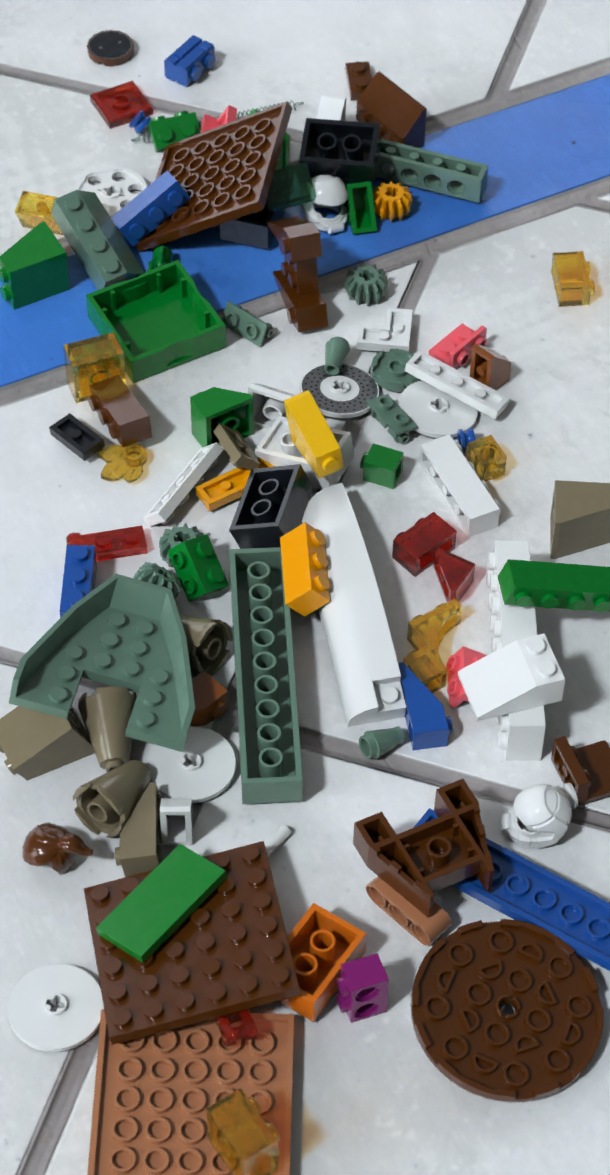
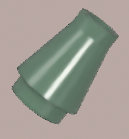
(336, 353)
(378, 742)

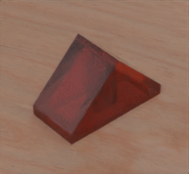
(453, 573)

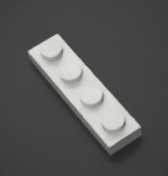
(457, 384)
(188, 479)

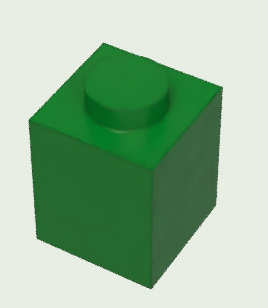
(382, 465)

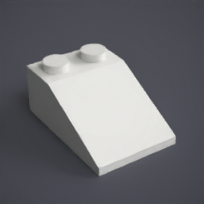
(280, 451)
(513, 678)

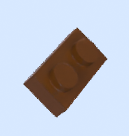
(358, 78)

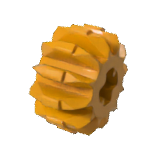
(392, 201)

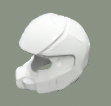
(329, 194)
(544, 810)

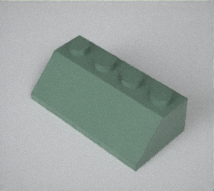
(95, 239)

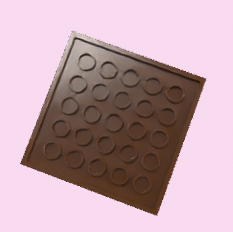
(222, 172)
(214, 964)

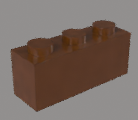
(120, 411)

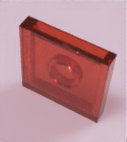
(120, 104)

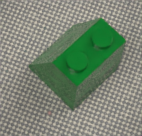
(34, 268)

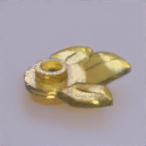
(123, 462)

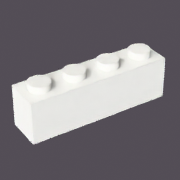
(459, 485)

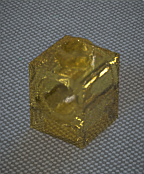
(487, 458)

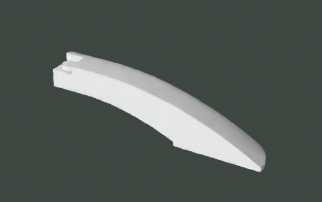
(355, 615)

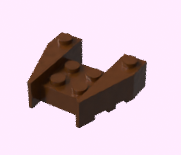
(299, 278)
(430, 853)

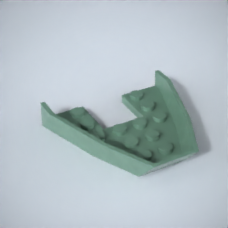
(120, 637)

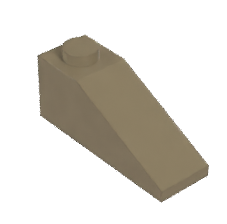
(141, 836)

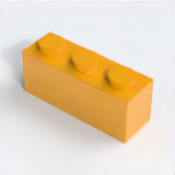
(305, 569)

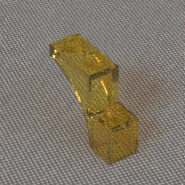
(425, 636)

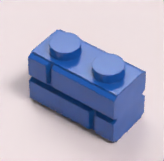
(189, 61)

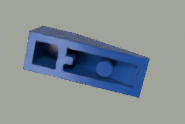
(424, 713)

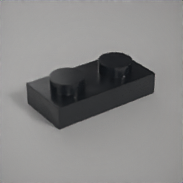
(77, 437)

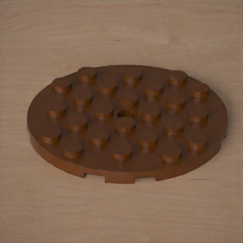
(511, 1055)

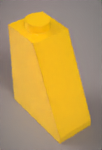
(312, 435)

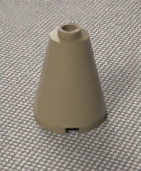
(206, 643)
(106, 722)
(112, 797)

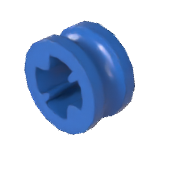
(140, 121)
(465, 437)

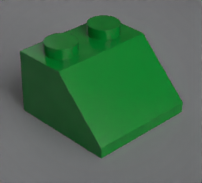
(223, 407)

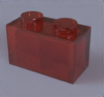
(417, 545)

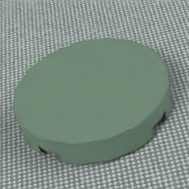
(389, 368)

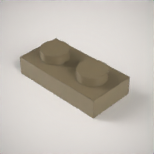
(236, 447)

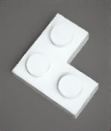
(391, 336)

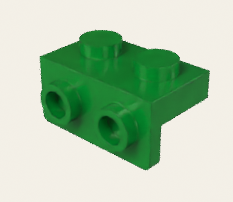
(172, 129)
(197, 567)

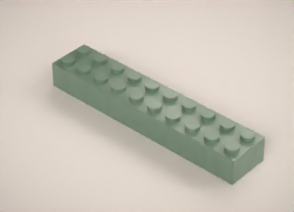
(264, 678)

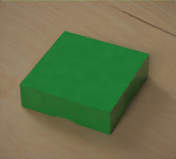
(157, 320)

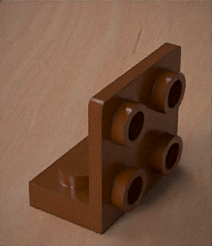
(584, 768)

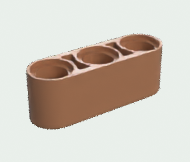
(421, 927)

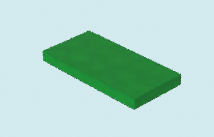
(161, 903)

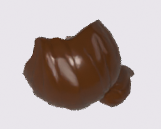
(53, 846)

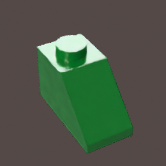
(361, 207)

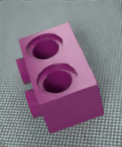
(363, 988)

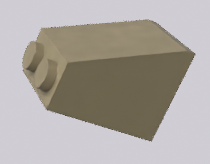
(579, 517)
(42, 742)

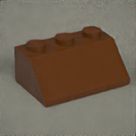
(398, 113)

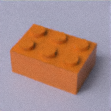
(318, 949)

